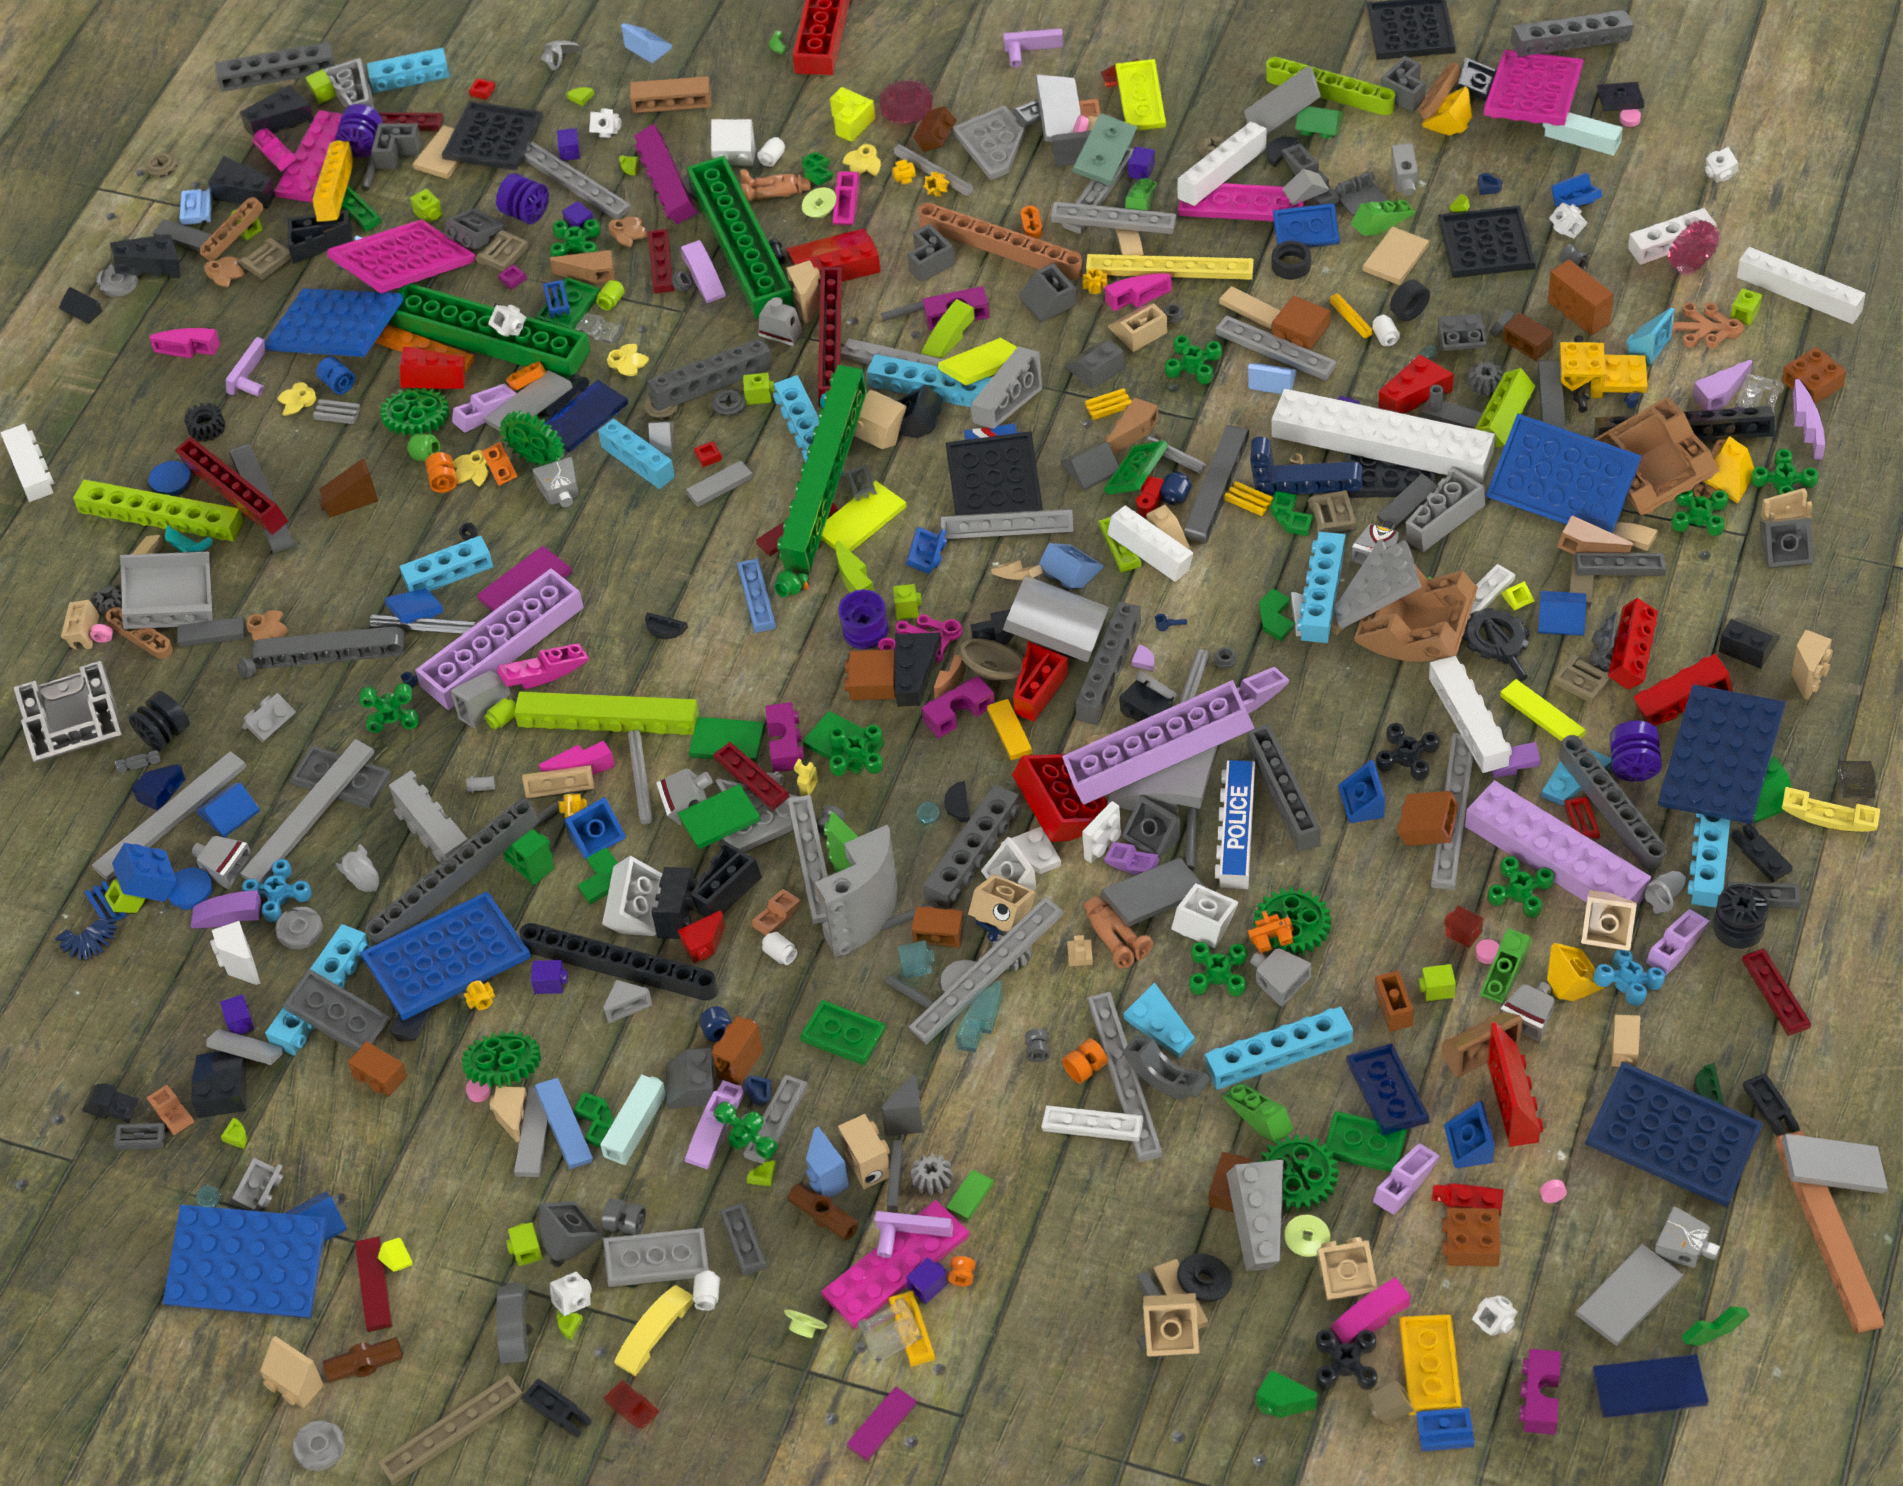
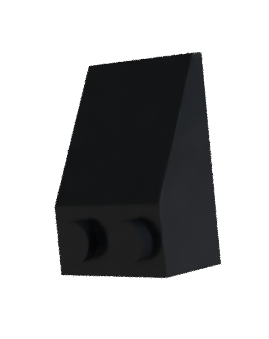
(218, 1084)

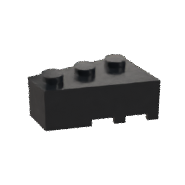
(277, 111)
(237, 183)
(311, 237)
(145, 255)
(913, 665)
(726, 880)
(674, 902)

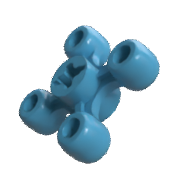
(278, 890)
(1629, 977)

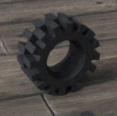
(207, 430)

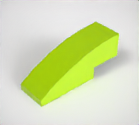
(949, 330)
(852, 569)

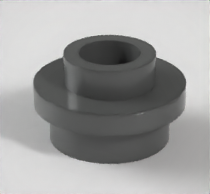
(681, 281)
(1174, 313)
(1225, 653)
(246, 667)

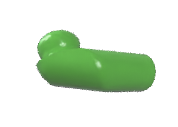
(776, 44)

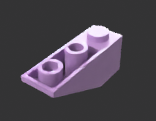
(1719, 388)

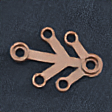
(1728, 327)

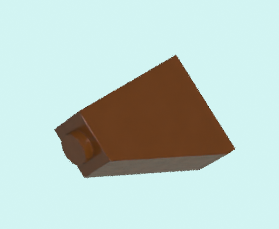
(348, 491)

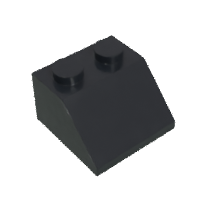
(920, 413)
(1747, 642)

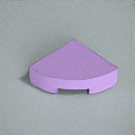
(1143, 658)

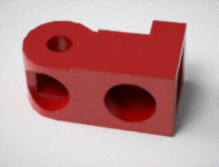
(1150, 496)

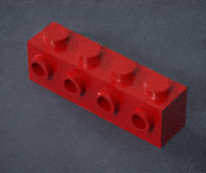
(1633, 644)

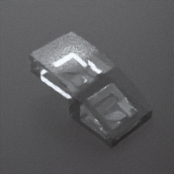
(598, 329)

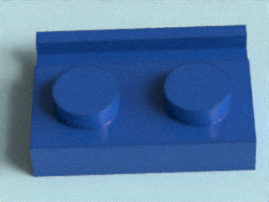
(1445, 1429)

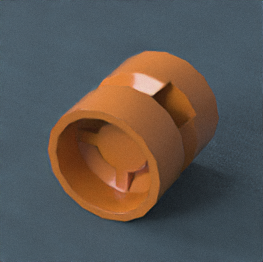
(441, 472)
(1082, 1062)

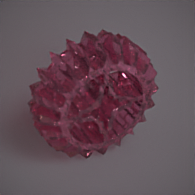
(905, 101)
(1694, 247)

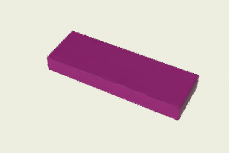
(881, 1423)

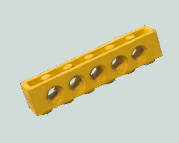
(333, 181)

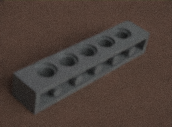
(1571, 33)
(273, 66)
(709, 374)
(1108, 663)
(1283, 788)
(992, 815)

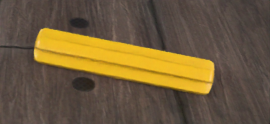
(1351, 315)

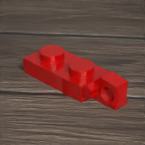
(1468, 1196)

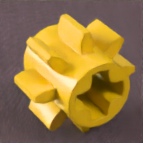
(903, 172)
(936, 184)
(1094, 280)
(571, 804)
(479, 995)

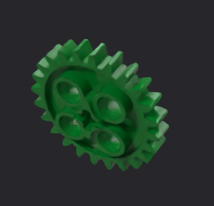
(414, 411)
(531, 438)
(1305, 909)
(501, 1059)
(1318, 1163)

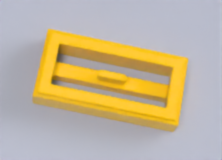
(1107, 403)
(1251, 496)

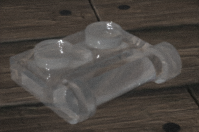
(1753, 390)
(893, 1336)

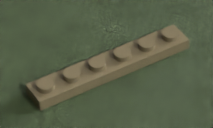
(450, 1430)

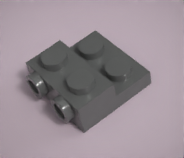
(472, 228)

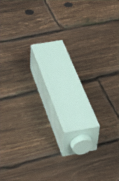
(1587, 133)
(633, 1119)

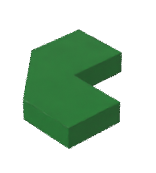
(814, 168)
(1283, 511)
(1272, 621)
(598, 885)
(597, 1111)
(1704, 1331)

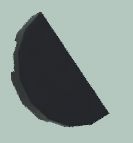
(1275, 148)
(664, 627)
(956, 802)

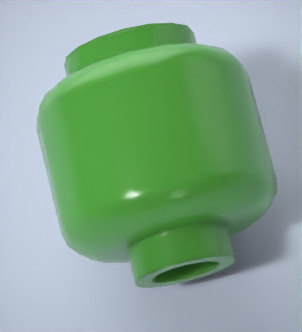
(423, 446)

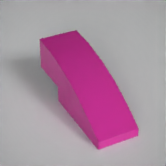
(846, 198)
(1137, 290)
(186, 342)
(597, 756)
(1371, 1311)

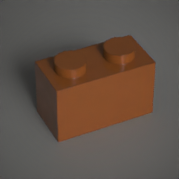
(938, 926)
(1394, 1001)
(377, 1069)

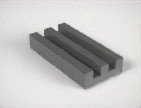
(864, 491)
(139, 1140)

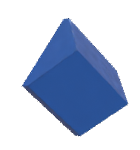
(1562, 613)
(1363, 794)
(228, 809)
(594, 828)
(1470, 1137)
(322, 1206)

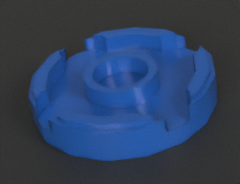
(170, 478)
(191, 888)

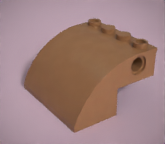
(1670, 454)
(1423, 623)

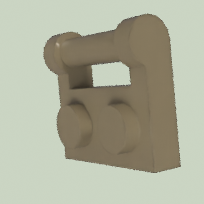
(506, 254)
(265, 259)
(1339, 510)
(1579, 682)

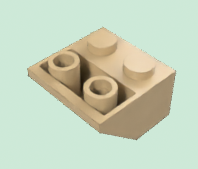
(1140, 326)
(1811, 662)

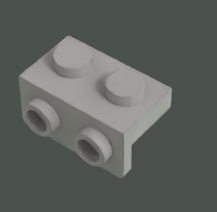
(269, 718)
(256, 1185)

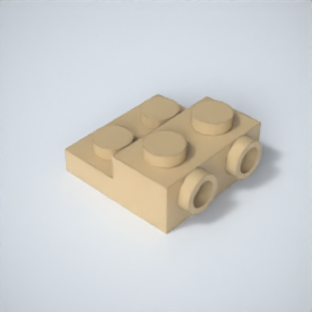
(1346, 1269)

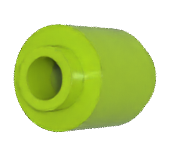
(610, 295)
(500, 713)

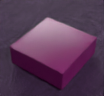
(512, 277)

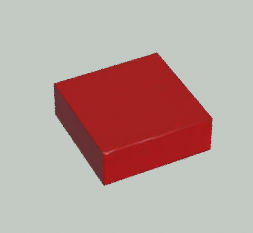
(482, 89)
(707, 454)

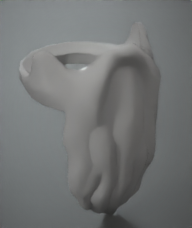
(559, 48)
(359, 870)
(1663, 890)

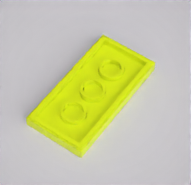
(1140, 94)
(978, 362)
(862, 518)

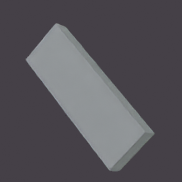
(719, 483)
(244, 1046)

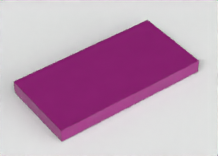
(521, 576)

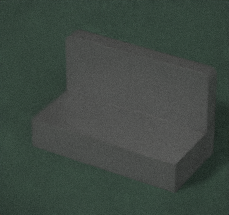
(1068, 147)

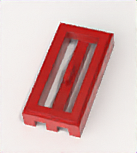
(1569, 811)

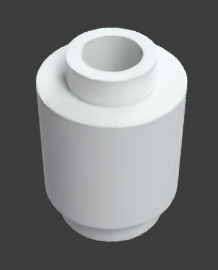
(771, 152)
(1385, 330)
(779, 948)
(706, 1290)

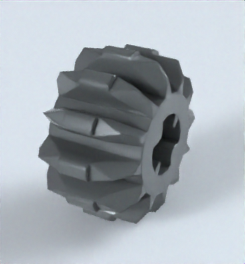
(1484, 378)

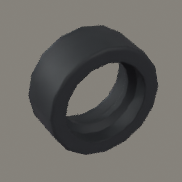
(1288, 271)
(1406, 308)

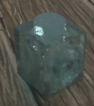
(915, 959)

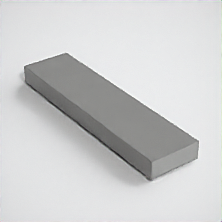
(779, 1113)
(532, 1138)

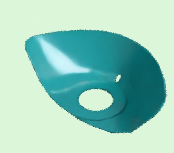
(185, 544)

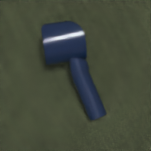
(1631, 399)
(1162, 623)
(409, 679)
(993, 930)

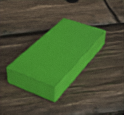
(970, 1195)

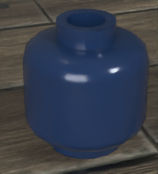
(1175, 488)
(714, 1022)

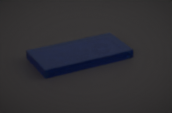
(586, 414)
(1387, 1089)
(1650, 1385)

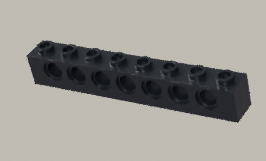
(1714, 424)

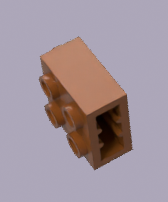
(1301, 322)
(1816, 372)
(870, 675)
(1428, 818)
(737, 1050)
(1471, 1237)

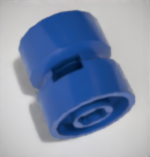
(335, 375)

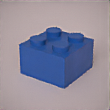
(144, 872)

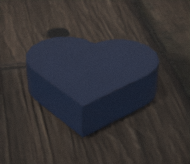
(1488, 184)
(758, 1089)

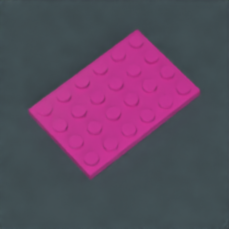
(1534, 88)
(401, 256)

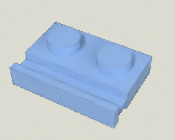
(195, 206)

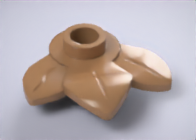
(627, 230)
(224, 270)
(266, 625)

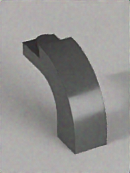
(1162, 1073)
(511, 1322)

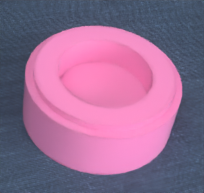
(1630, 117)
(1081, 124)
(101, 633)
(1486, 951)
(476, 1092)
(1553, 1191)

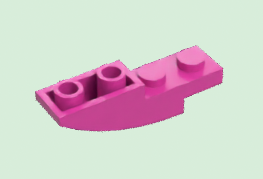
(273, 149)
(547, 667)

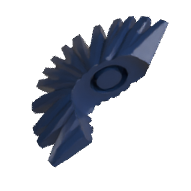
(89, 939)

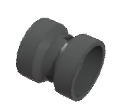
(1571, 253)
(826, 816)
(1037, 1045)

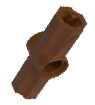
(832, 1219)
(362, 1359)

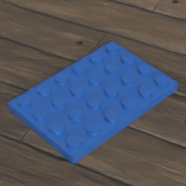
(333, 322)
(1563, 474)
(445, 955)
(245, 1261)

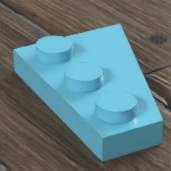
(1562, 784)
(1159, 1020)

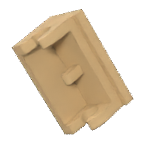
(1787, 506)
(78, 623)

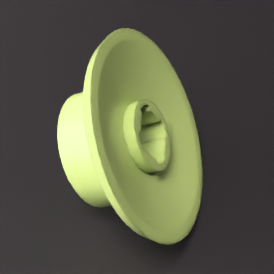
(819, 202)
(1305, 1244)
(804, 1324)

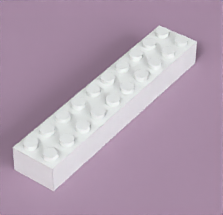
(1382, 434)

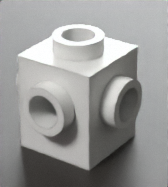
(605, 123)
(1721, 165)
(1568, 220)
(507, 320)
(570, 1293)
(1495, 1315)

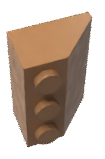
(1471, 1047)

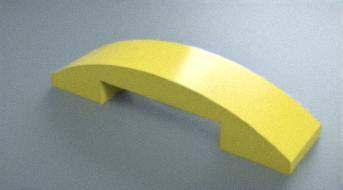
(1828, 814)
(651, 1327)

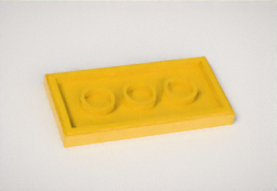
(1430, 1362)

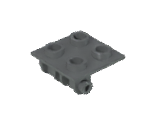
(1359, 191)
(1604, 643)

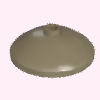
(991, 659)

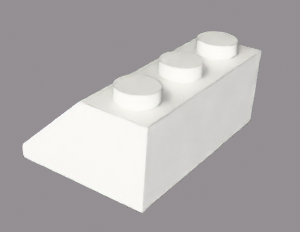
(632, 898)

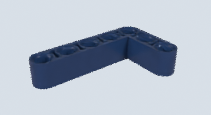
(1300, 477)

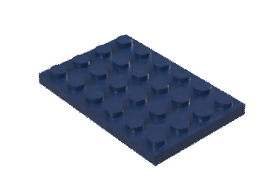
(1722, 754)
(1674, 1134)

